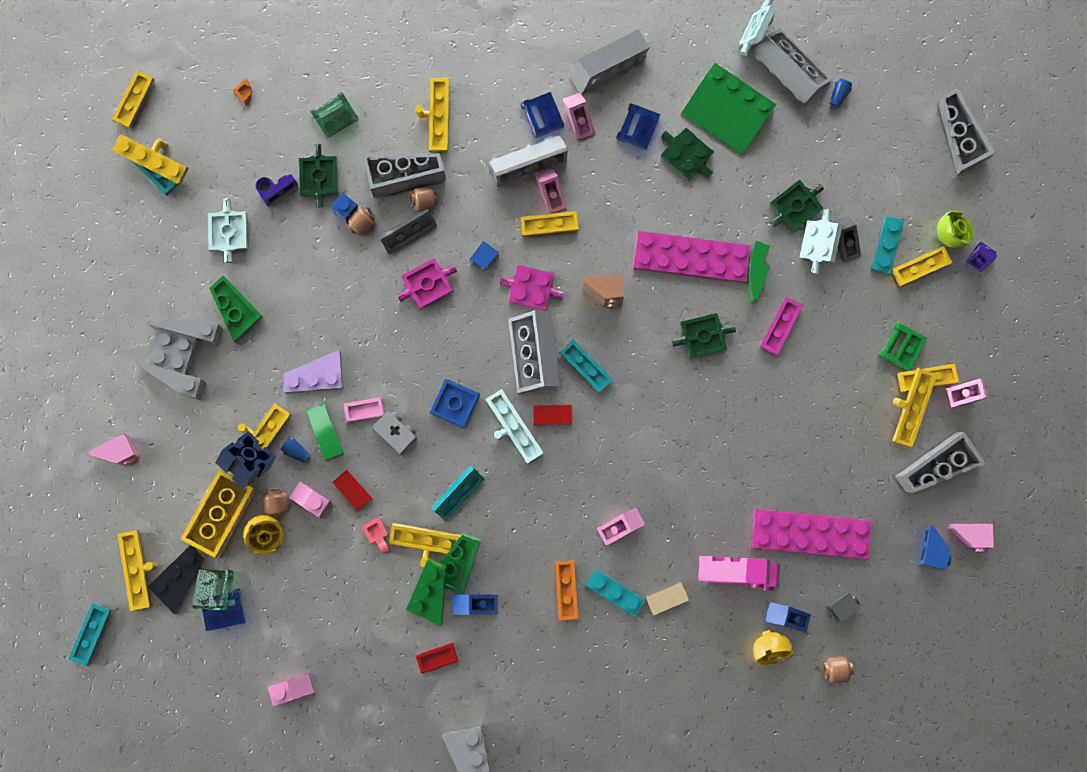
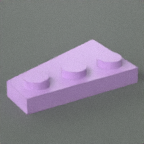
(315, 376)

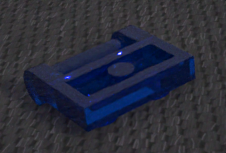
(548, 113)
(644, 129)
(225, 618)

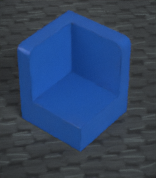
(484, 255)

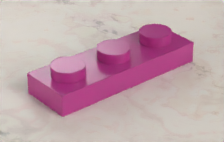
(781, 326)

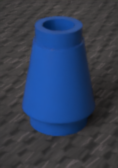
(840, 92)
(295, 450)

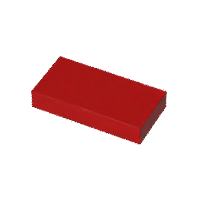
(552, 414)
(352, 490)
(437, 658)

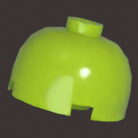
(955, 230)

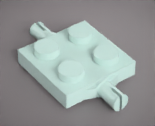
(757, 27)
(227, 231)
(821, 241)

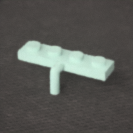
(513, 427)

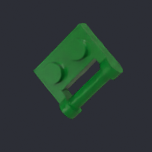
(908, 350)

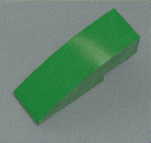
(757, 270)
(325, 432)

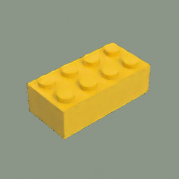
(218, 515)

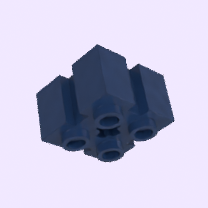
(245, 460)

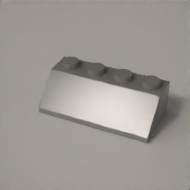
(791, 65)
(528, 160)
(534, 352)

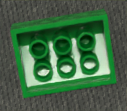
(728, 108)

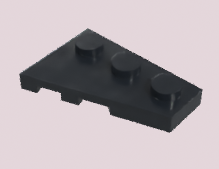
(176, 579)

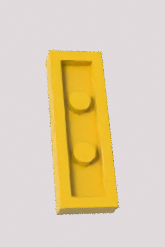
(133, 99)
(549, 224)
(921, 266)
(946, 375)

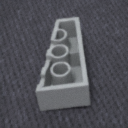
(608, 61)
(963, 132)
(402, 172)
(943, 462)
(468, 749)

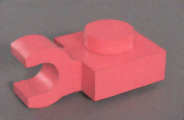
(376, 532)

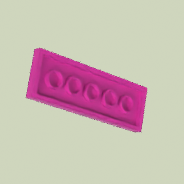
(692, 257)
(811, 534)

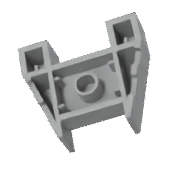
(175, 352)

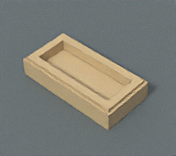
(667, 598)

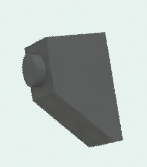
(849, 240)

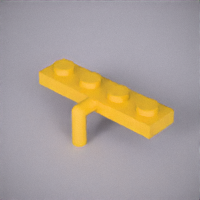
(438, 114)
(151, 158)
(914, 407)
(269, 427)
(423, 539)
(135, 570)

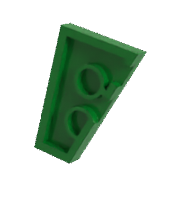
(234, 307)
(460, 562)
(428, 594)

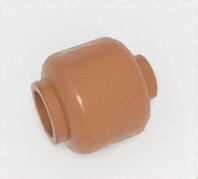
(423, 198)
(361, 220)
(275, 502)
(838, 669)

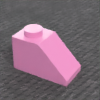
(579, 116)
(550, 189)
(967, 393)
(117, 451)
(310, 500)
(621, 526)
(974, 535)
(291, 689)

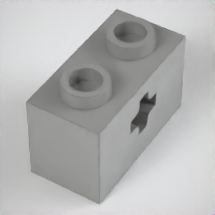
(384, 429)

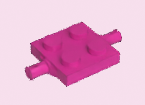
(427, 283)
(531, 287)

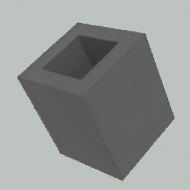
(844, 607)

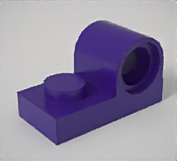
(277, 190)
(982, 257)

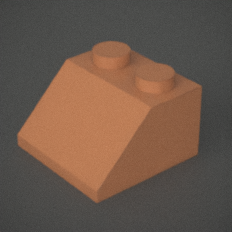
(605, 289)

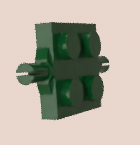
(687, 154)
(318, 175)
(796, 205)
(703, 336)

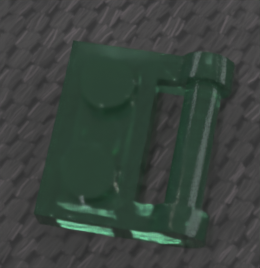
(337, 119)
(206, 589)

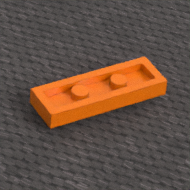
(566, 590)

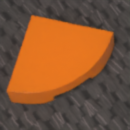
(243, 91)

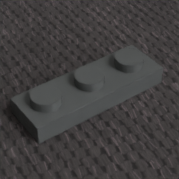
(407, 231)

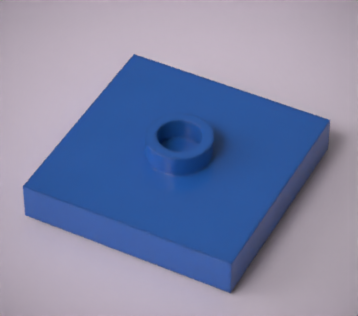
(454, 403)

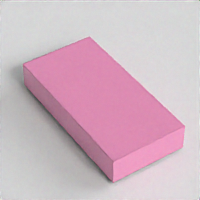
(364, 410)

